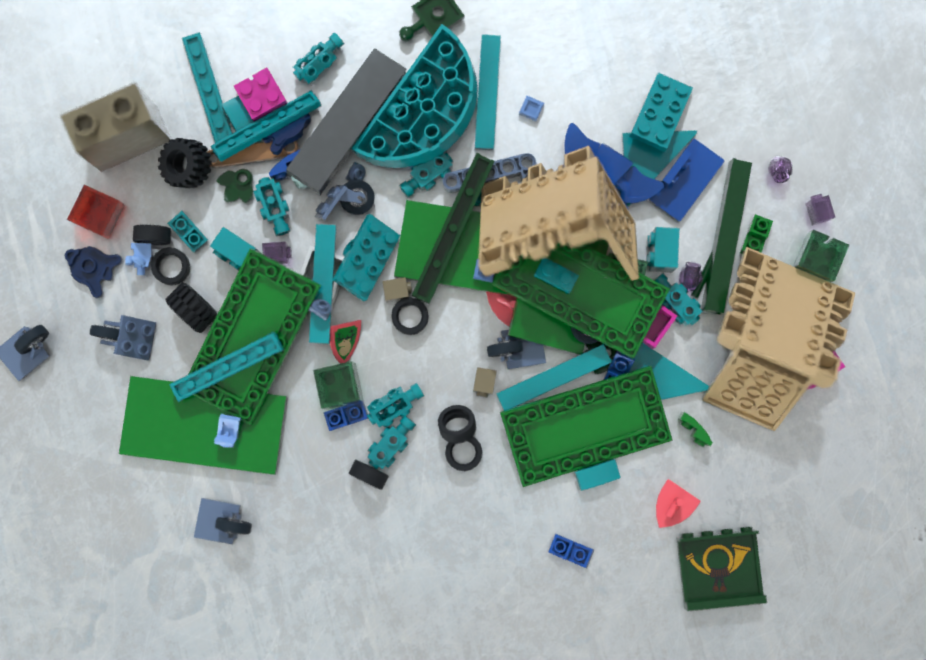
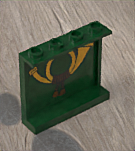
(720, 569)

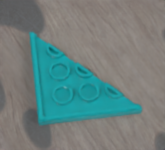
(651, 160)
(669, 377)

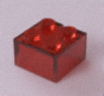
(96, 211)

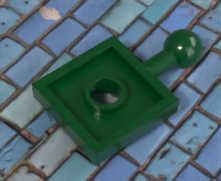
(424, 11)

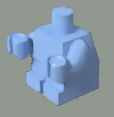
(140, 258)

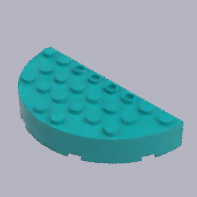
(425, 109)

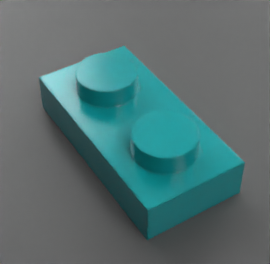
(556, 275)

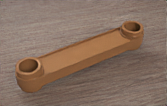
(255, 153)

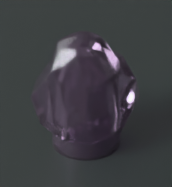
(780, 169)
(691, 275)

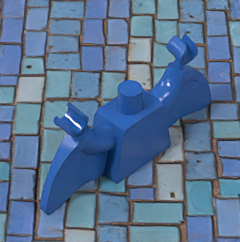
(631, 183)

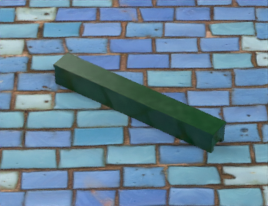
(452, 228)
(726, 236)

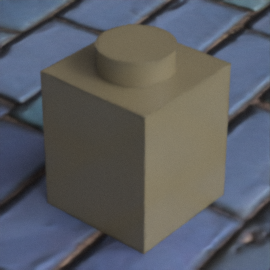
(396, 289)
(484, 382)

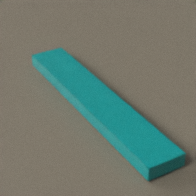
(207, 86)
(487, 92)
(265, 126)
(323, 274)
(226, 366)
(554, 377)

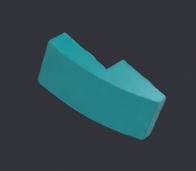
(237, 113)
(187, 231)
(597, 474)

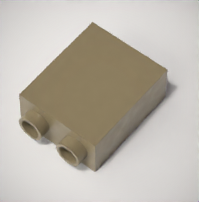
(116, 127)

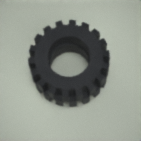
(172, 163)
(191, 307)

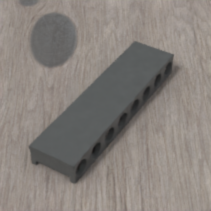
(346, 121)

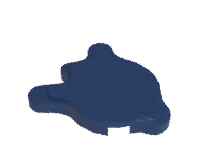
(287, 134)
(92, 266)

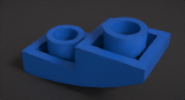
(279, 170)
(619, 365)
(346, 415)
(571, 551)

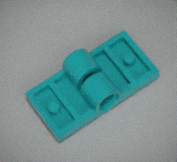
(661, 112)
(366, 257)

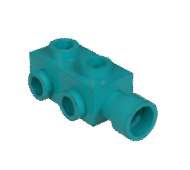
(317, 62)
(433, 173)
(271, 203)
(679, 306)
(392, 405)
(387, 447)

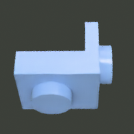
(227, 431)

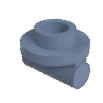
(356, 172)
(321, 308)

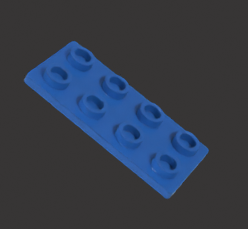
(687, 180)

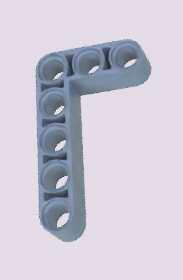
(514, 161)

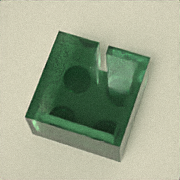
(821, 258)
(338, 385)

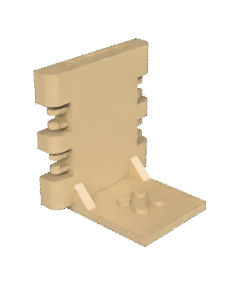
(554, 207)
(778, 339)

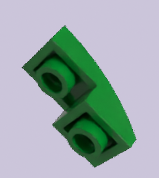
(757, 233)
(699, 433)

